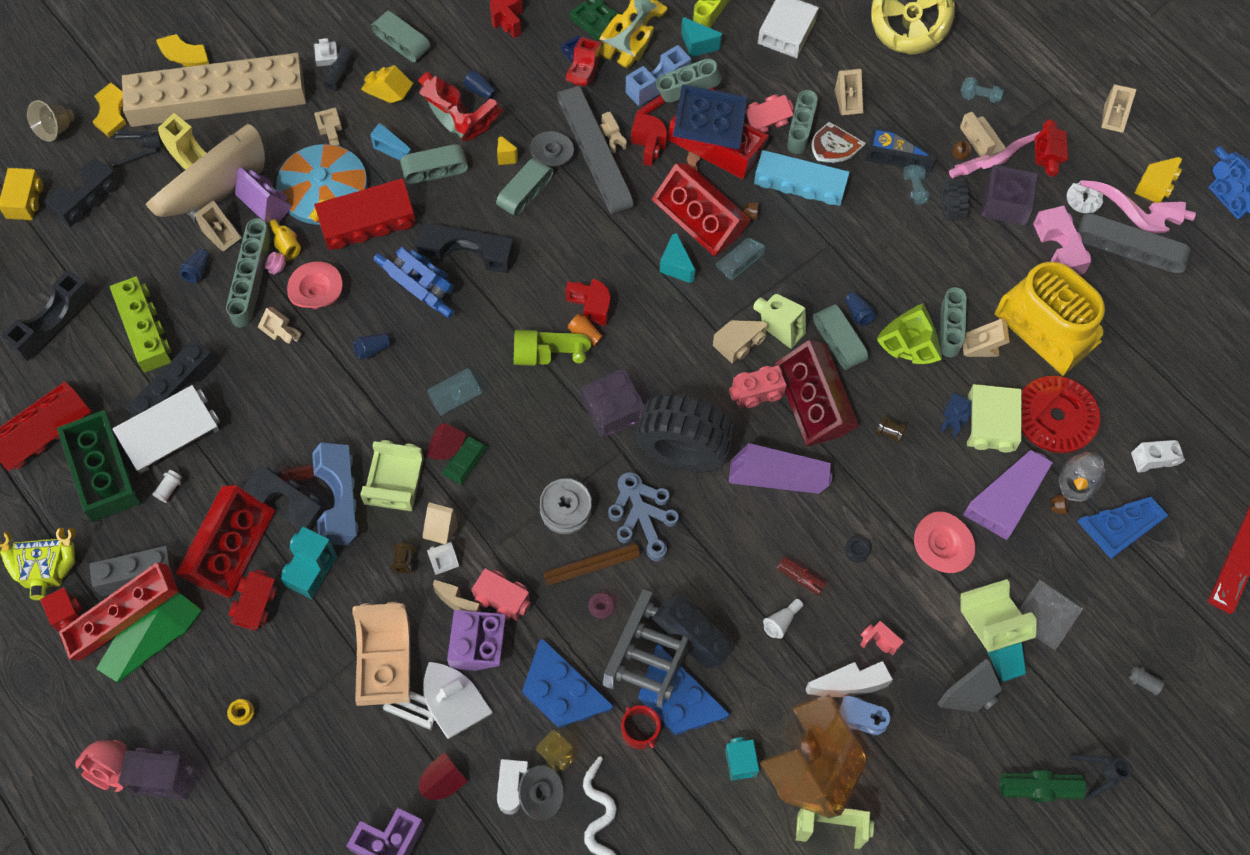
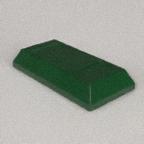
(464, 460)

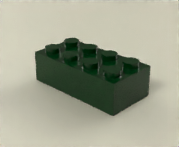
(98, 466)

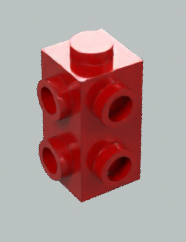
(255, 592)

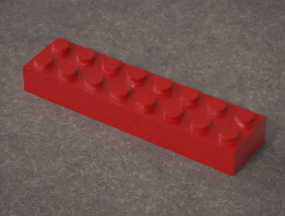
(118, 611)

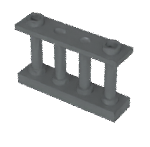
(626, 650)

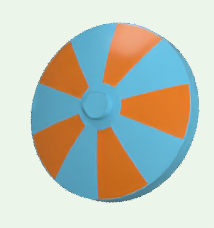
(317, 175)

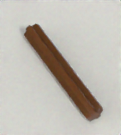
(591, 564)

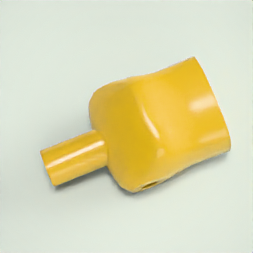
(285, 240)

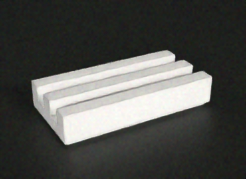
(427, 724)

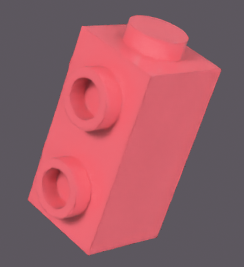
(768, 114)
(758, 387)
(501, 594)

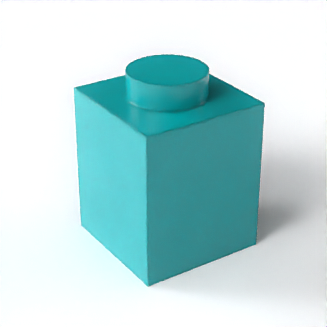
(741, 759)

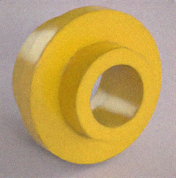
(235, 707)

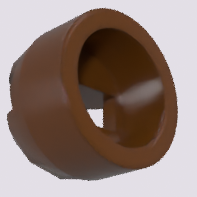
(957, 150)
(752, 210)
(1061, 504)

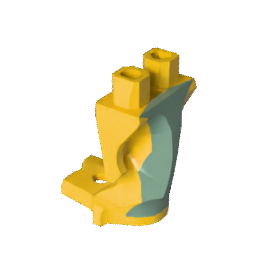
(625, 40)

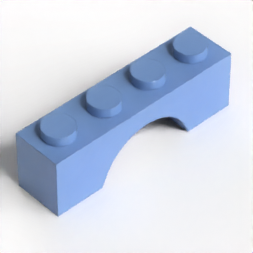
(334, 466)

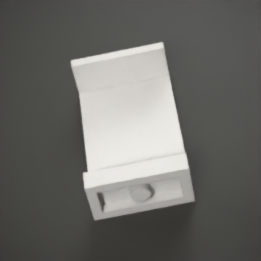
(166, 427)

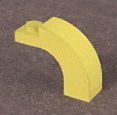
(179, 141)

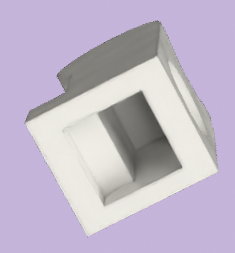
(1157, 454)
(508, 785)

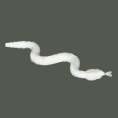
(606, 819)

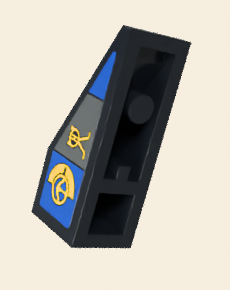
(893, 149)

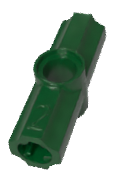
(1042, 786)

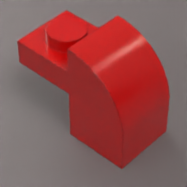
(505, 14)
(584, 62)
(649, 133)
(594, 297)

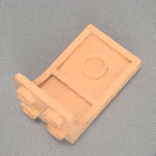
(382, 654)

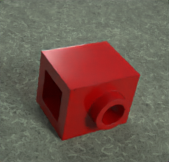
(61, 608)

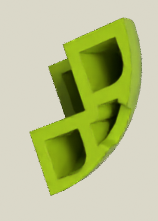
(912, 337)

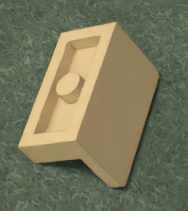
(981, 135)

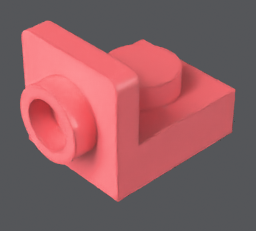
(884, 637)

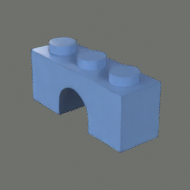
(642, 83)

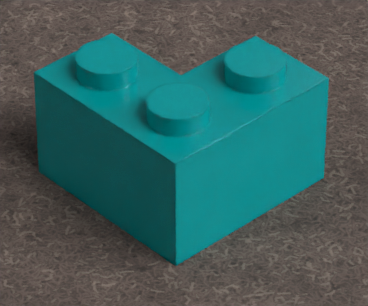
(310, 564)

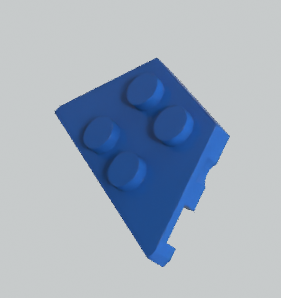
(561, 690)
(689, 703)

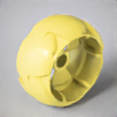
(919, 38)

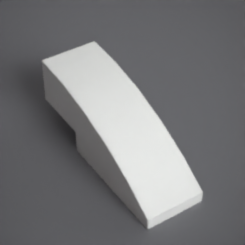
(851, 681)

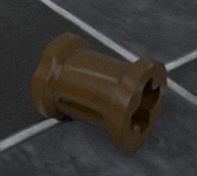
(891, 429)
(403, 558)

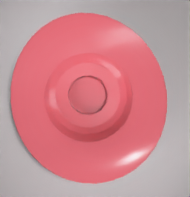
(314, 285)
(944, 542)

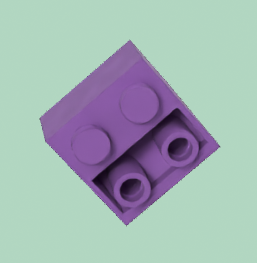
(260, 196)
(475, 640)

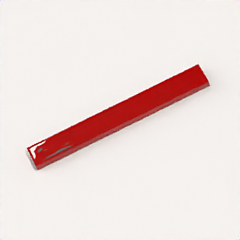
(1234, 571)

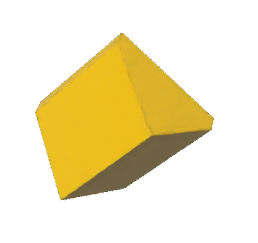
(506, 152)

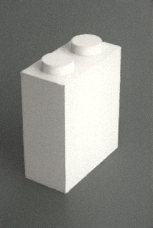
(788, 26)

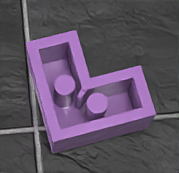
(396, 840)

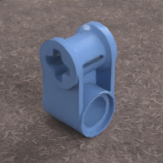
(861, 715)

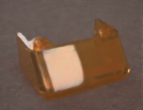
(834, 763)

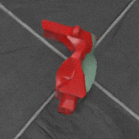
(451, 112)

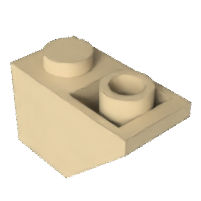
(738, 337)

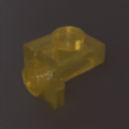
(555, 751)

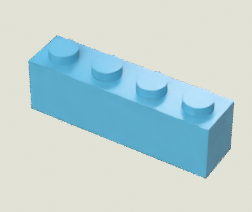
(801, 178)

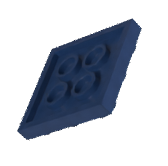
(710, 116)

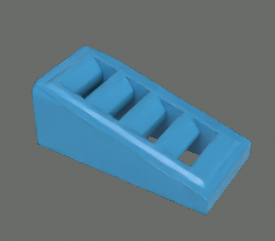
(388, 143)

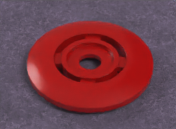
(1078, 424)

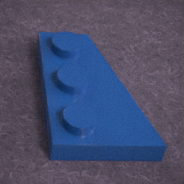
(1122, 526)

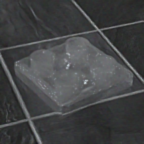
(1053, 613)

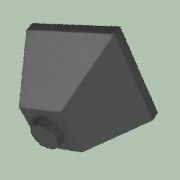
(974, 690)

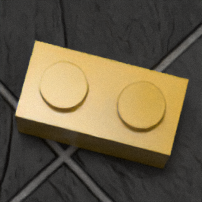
(20, 194)

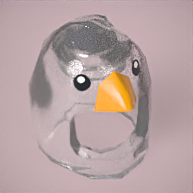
(1086, 471)

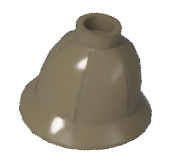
(48, 119)

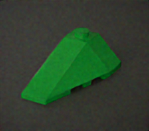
(148, 636)

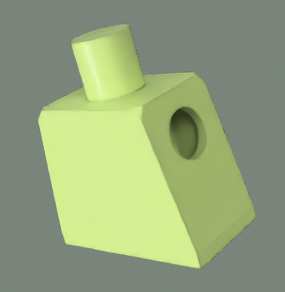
(783, 318)

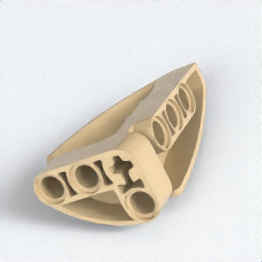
(212, 175)

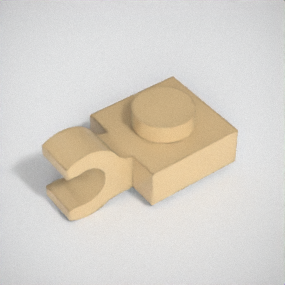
(328, 124)
(611, 130)
(276, 327)

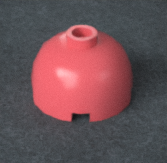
(103, 763)

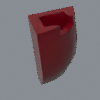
(445, 442)
(441, 779)

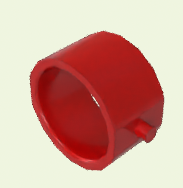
(640, 710)

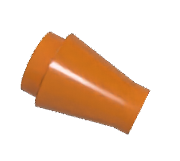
(582, 325)

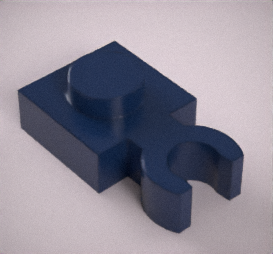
(957, 413)

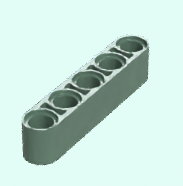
(249, 282)

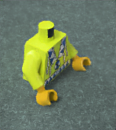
(39, 562)

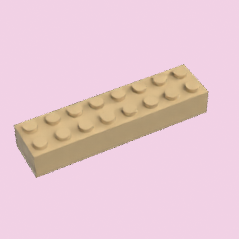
(213, 89)

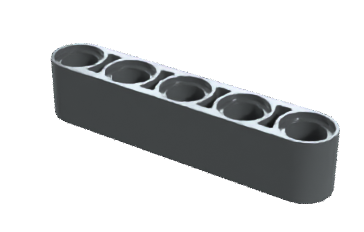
(1134, 243)

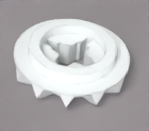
(1075, 199)

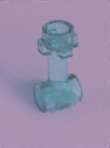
(970, 88)
(916, 174)

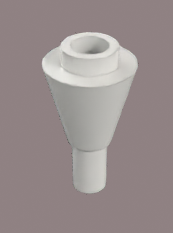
(779, 622)

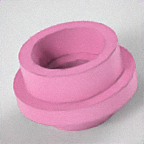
(275, 263)

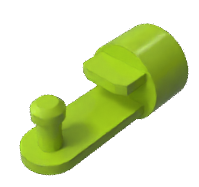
(536, 347)

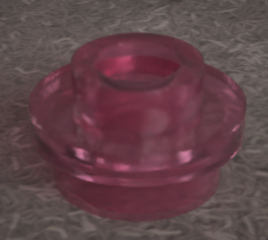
(600, 598)

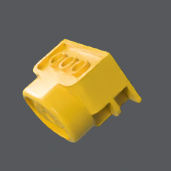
(1055, 314)

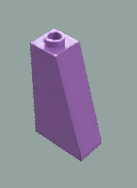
(779, 470)
(1007, 498)

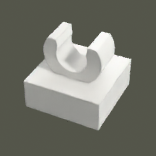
(325, 52)
(443, 558)

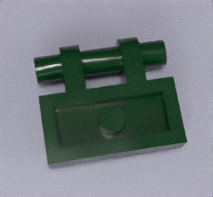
(591, 20)

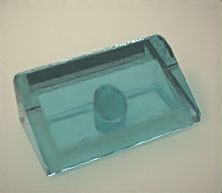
(741, 258)
(454, 391)

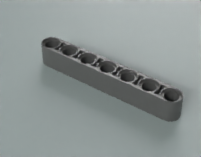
(595, 150)

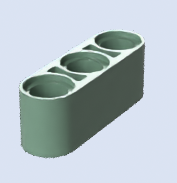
(401, 36)
(696, 73)
(802, 122)
(434, 164)
(524, 187)
(956, 313)
(840, 337)

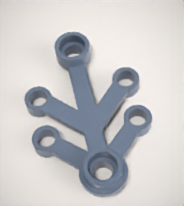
(641, 511)

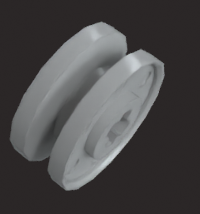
(570, 494)

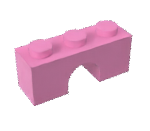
(1058, 226)

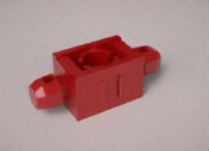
(1051, 147)

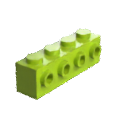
(140, 324)

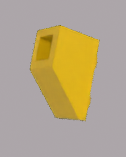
(387, 84)
(1158, 178)

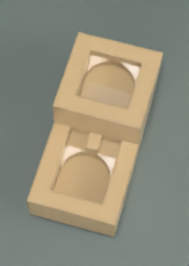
(451, 596)

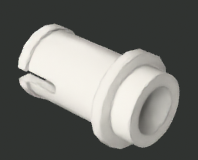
(167, 485)

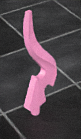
(988, 161)
(1151, 222)

